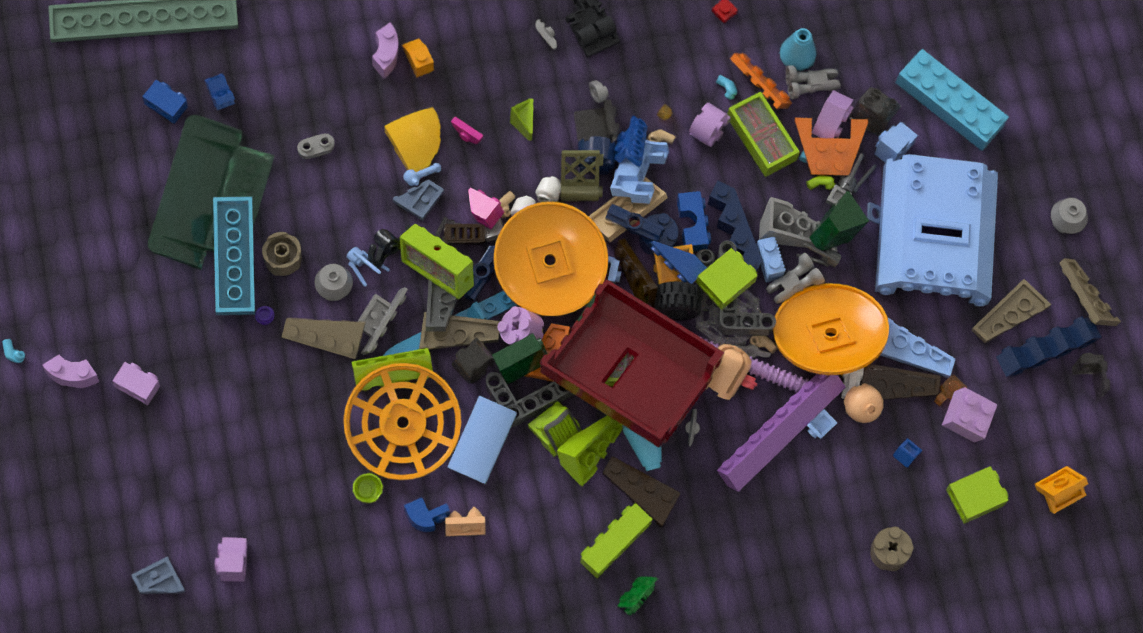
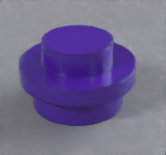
(264, 315)

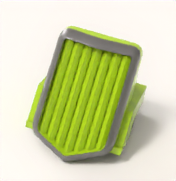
(555, 427)

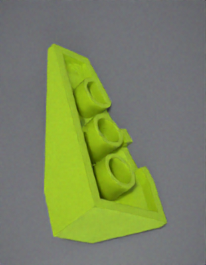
(585, 449)

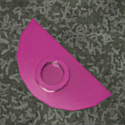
(466, 132)

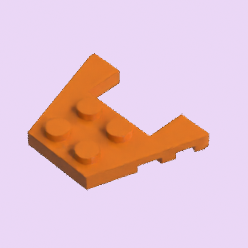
(830, 155)

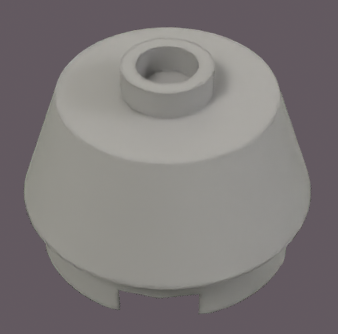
(1069, 216)
(333, 282)

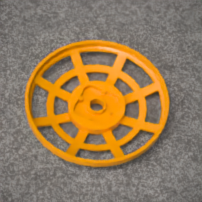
(402, 408)

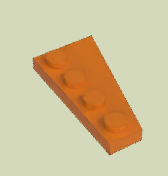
(758, 79)

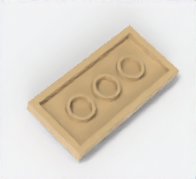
(610, 230)

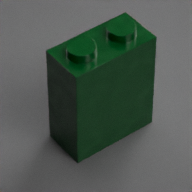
(520, 358)

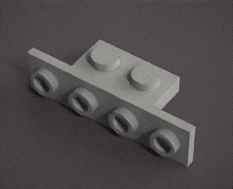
(377, 316)

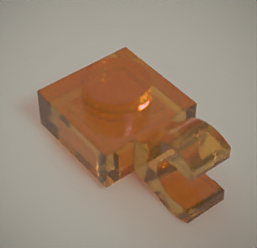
(948, 387)

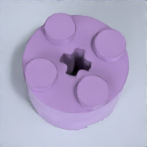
(709, 124)
(519, 324)

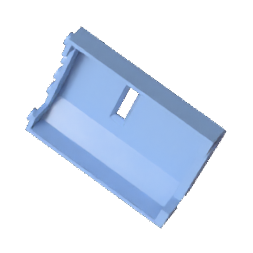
(938, 195)

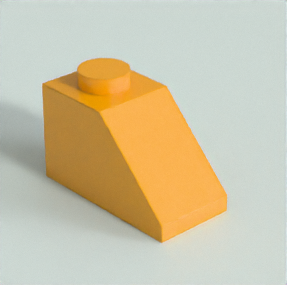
(418, 57)

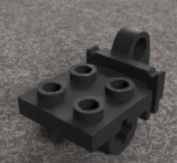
(592, 27)

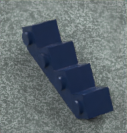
(735, 223)
(1054, 345)

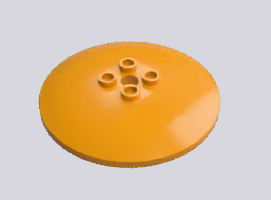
(553, 231)
(836, 309)

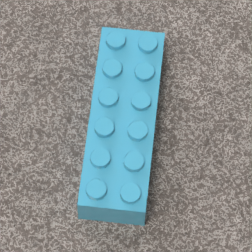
(952, 99)
(234, 256)

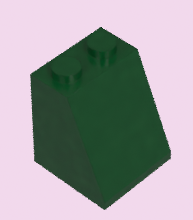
(839, 224)

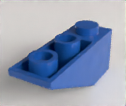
(684, 263)

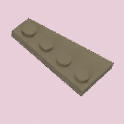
(1011, 311)
(333, 336)

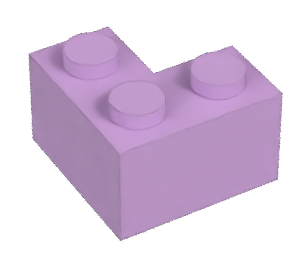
(835, 110)
(232, 559)

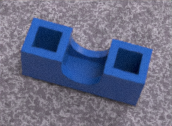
(692, 206)

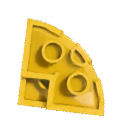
(415, 138)

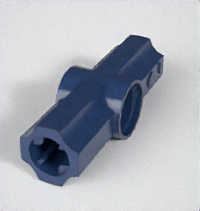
(623, 218)
(486, 264)

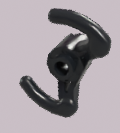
(387, 245)

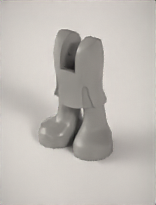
(815, 81)
(791, 282)

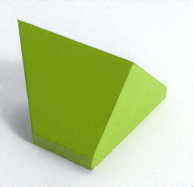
(522, 118)

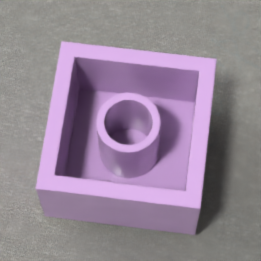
(969, 414)

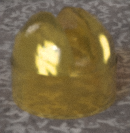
(665, 112)

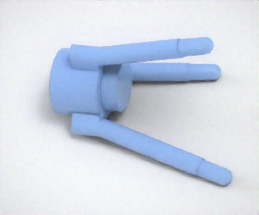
(358, 258)

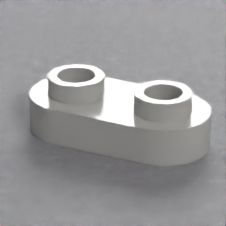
(598, 91)
(316, 147)

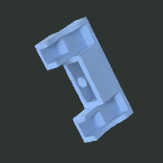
(629, 178)

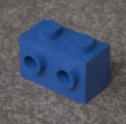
(165, 101)

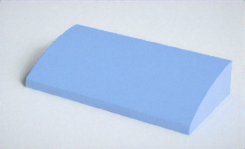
(482, 440)

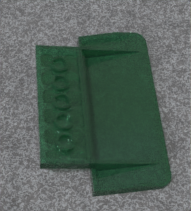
(205, 167)

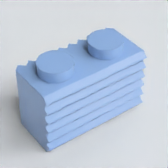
(771, 263)

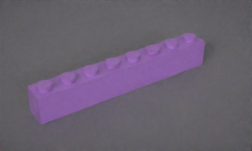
(780, 430)

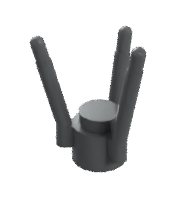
(849, 182)
(829, 257)

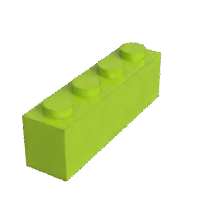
(363, 367)
(615, 540)

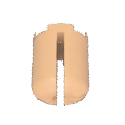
(730, 372)

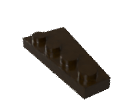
(635, 273)
(900, 383)
(642, 489)

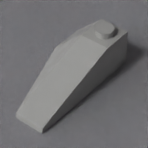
(786, 224)

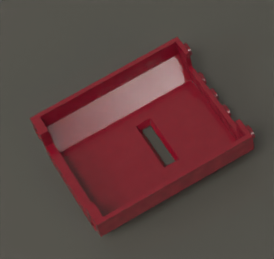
(660, 382)

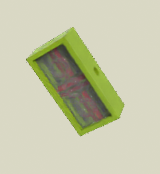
(763, 134)
(437, 261)

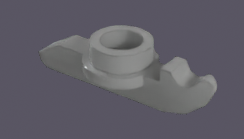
(547, 33)
(753, 351)
(692, 427)

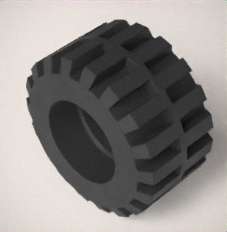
(678, 300)

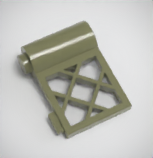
(581, 188)

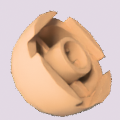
(863, 403)

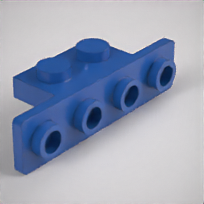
(632, 142)

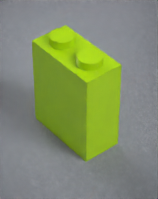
(727, 278)
(977, 494)

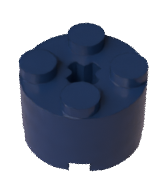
(605, 147)
(669, 235)

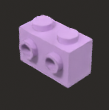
(136, 382)

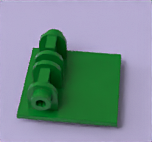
(641, 589)

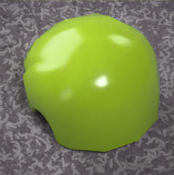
(367, 488)

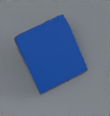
(907, 452)

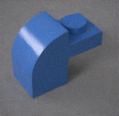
(219, 91)
(422, 518)

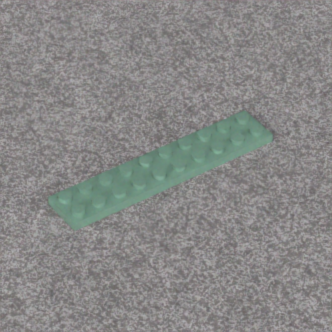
(139, 18)

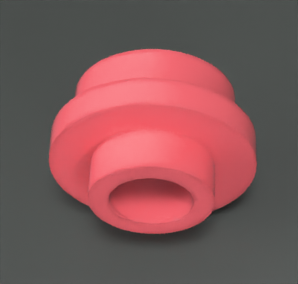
(749, 382)

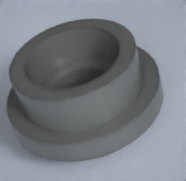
(706, 253)

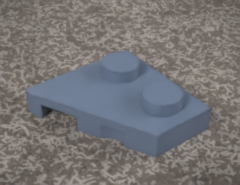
(420, 199)
(158, 579)

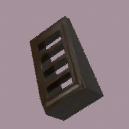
(480, 228)

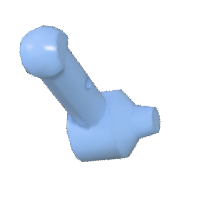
(413, 177)

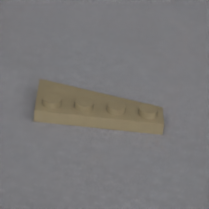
(1088, 294)
(460, 332)

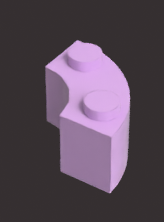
(387, 53)
(70, 373)

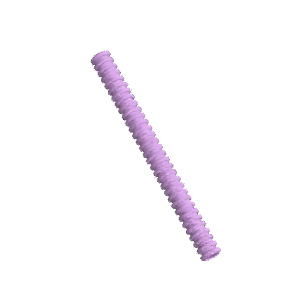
(773, 374)

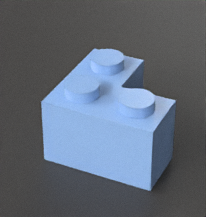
(895, 142)

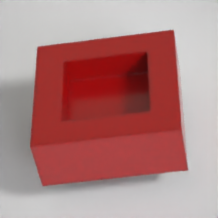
(724, 10)

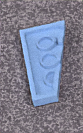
(914, 351)

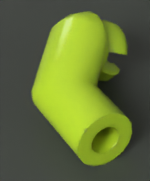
(828, 181)

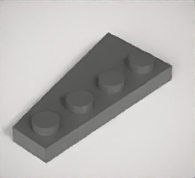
(439, 308)

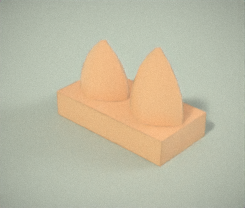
(471, 525)

